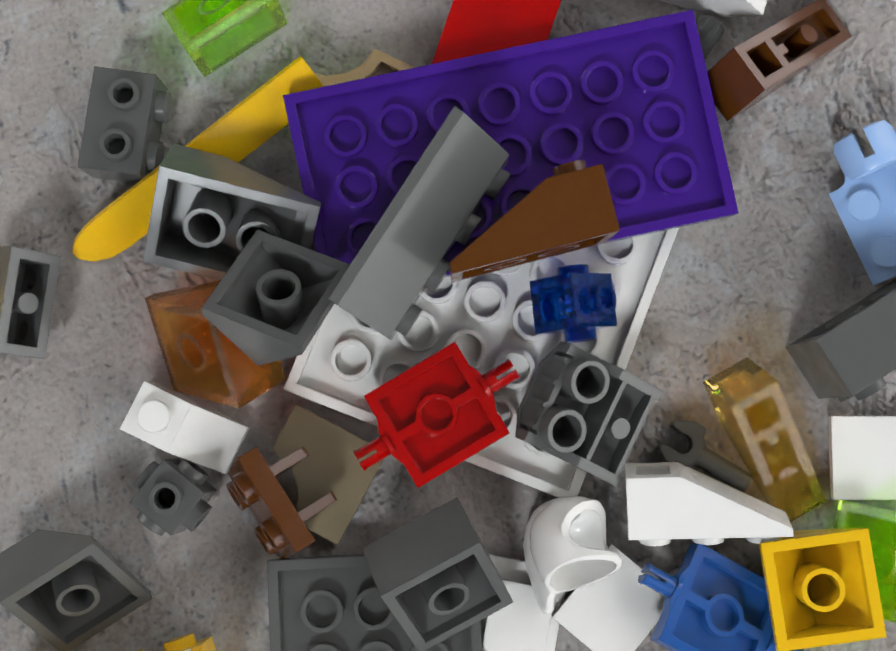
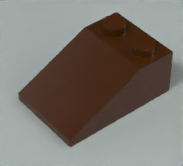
(555, 218)

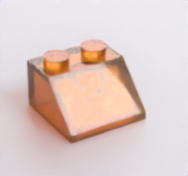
(200, 355)

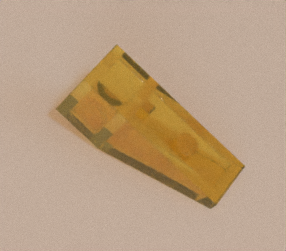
(765, 437)

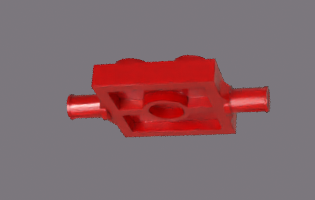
(436, 414)

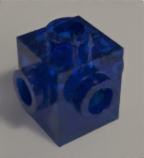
(573, 303)

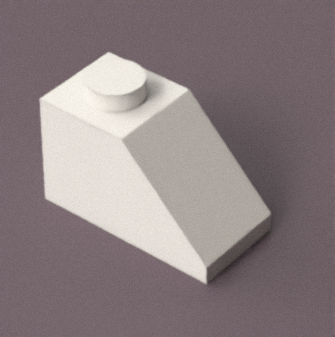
(184, 427)

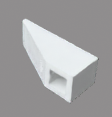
(682, 503)

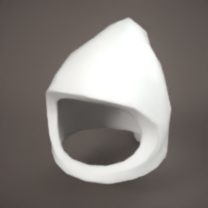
(566, 548)

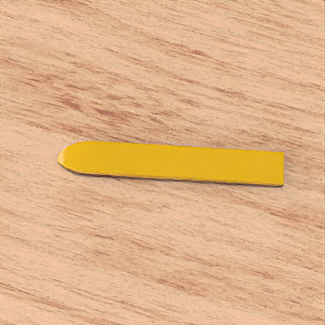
(231, 136)

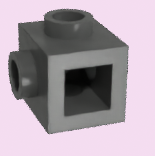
(190, 491)

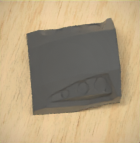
(585, 411)

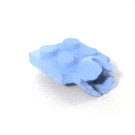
(869, 198)

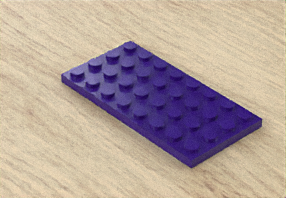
(601, 96)

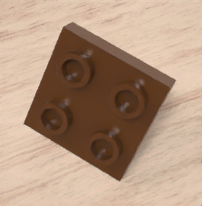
(256, 487)

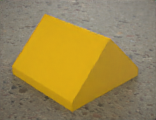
(822, 588)

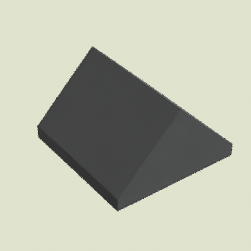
(274, 298)

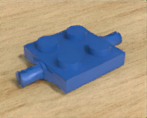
(711, 605)

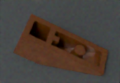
(774, 57)

